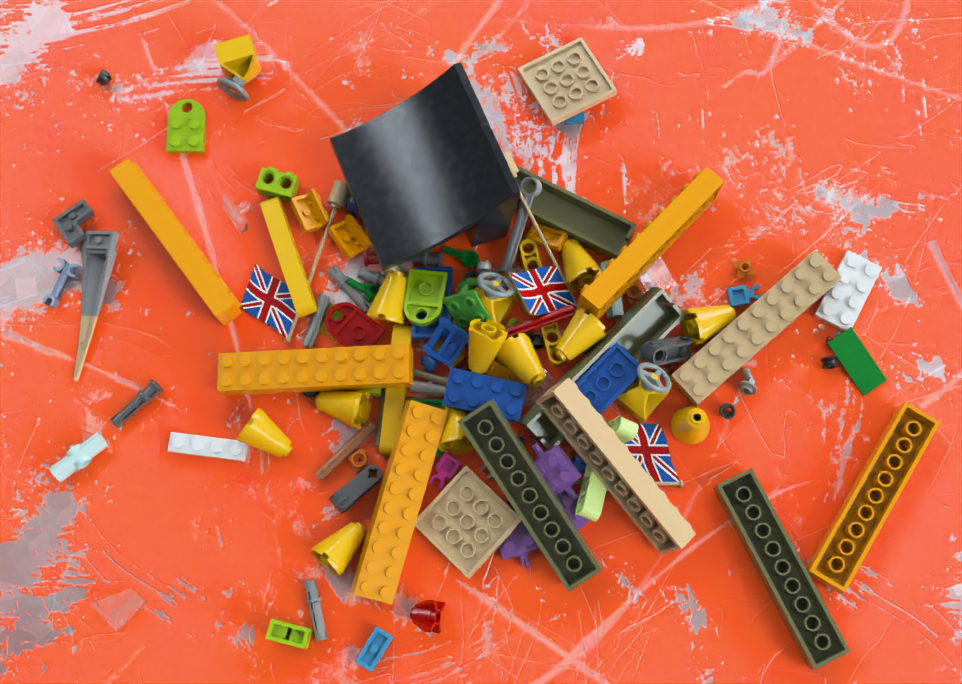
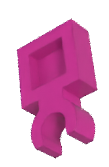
(446, 469)

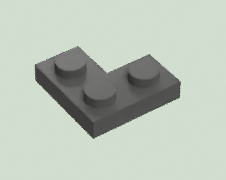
(70, 222)

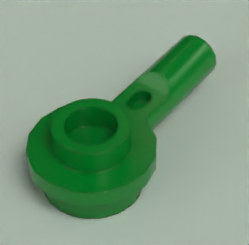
(468, 258)
(369, 290)

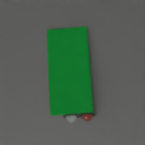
(856, 360)

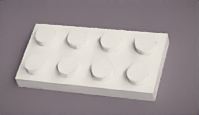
(846, 298)

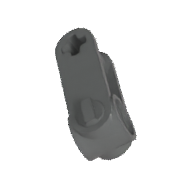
(667, 350)
(355, 489)

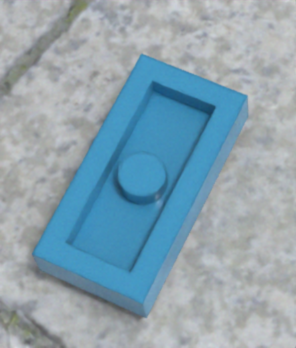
(374, 649)

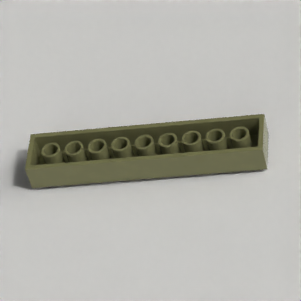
(530, 495)
(781, 570)

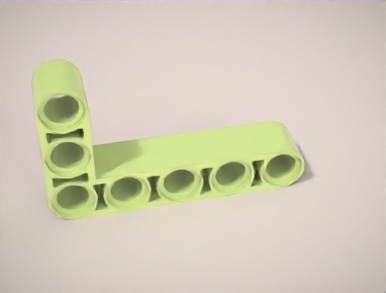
(592, 490)

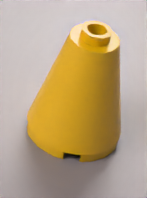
(578, 265)
(390, 299)
(705, 322)
(579, 335)
(484, 344)
(521, 359)
(345, 406)
(690, 425)
(265, 435)
(453, 435)
(339, 548)

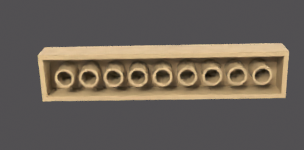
(755, 328)
(616, 467)

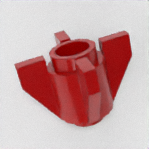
(427, 615)

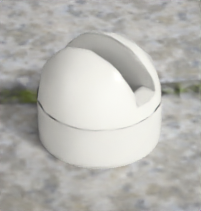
(483, 267)

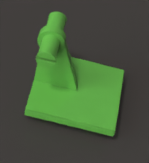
(466, 304)

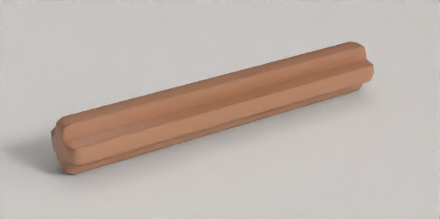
(345, 450)

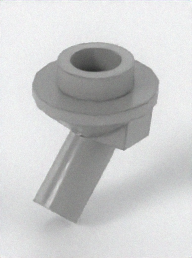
(748, 387)

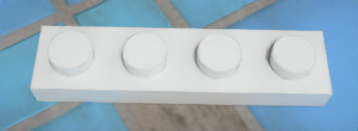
(207, 446)

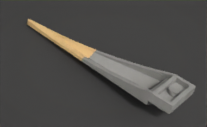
(97, 263)

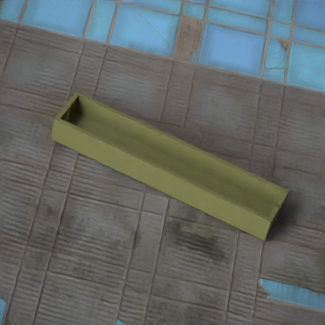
(581, 219)
(644, 322)

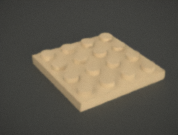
(567, 81)
(467, 521)

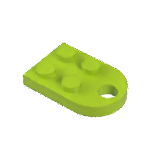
(185, 129)
(425, 294)

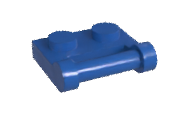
(452, 344)

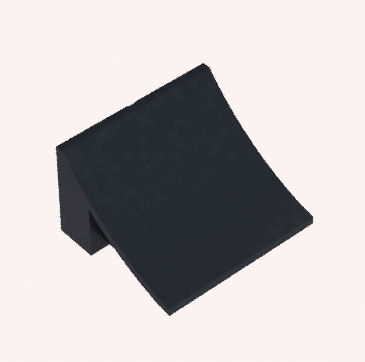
(428, 172)

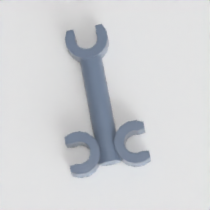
(66, 270)

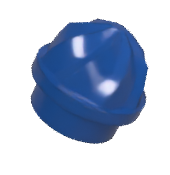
(429, 363)
(579, 463)

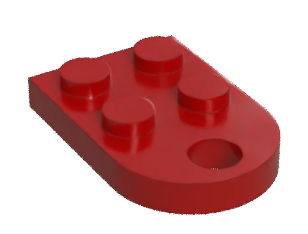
(354, 327)

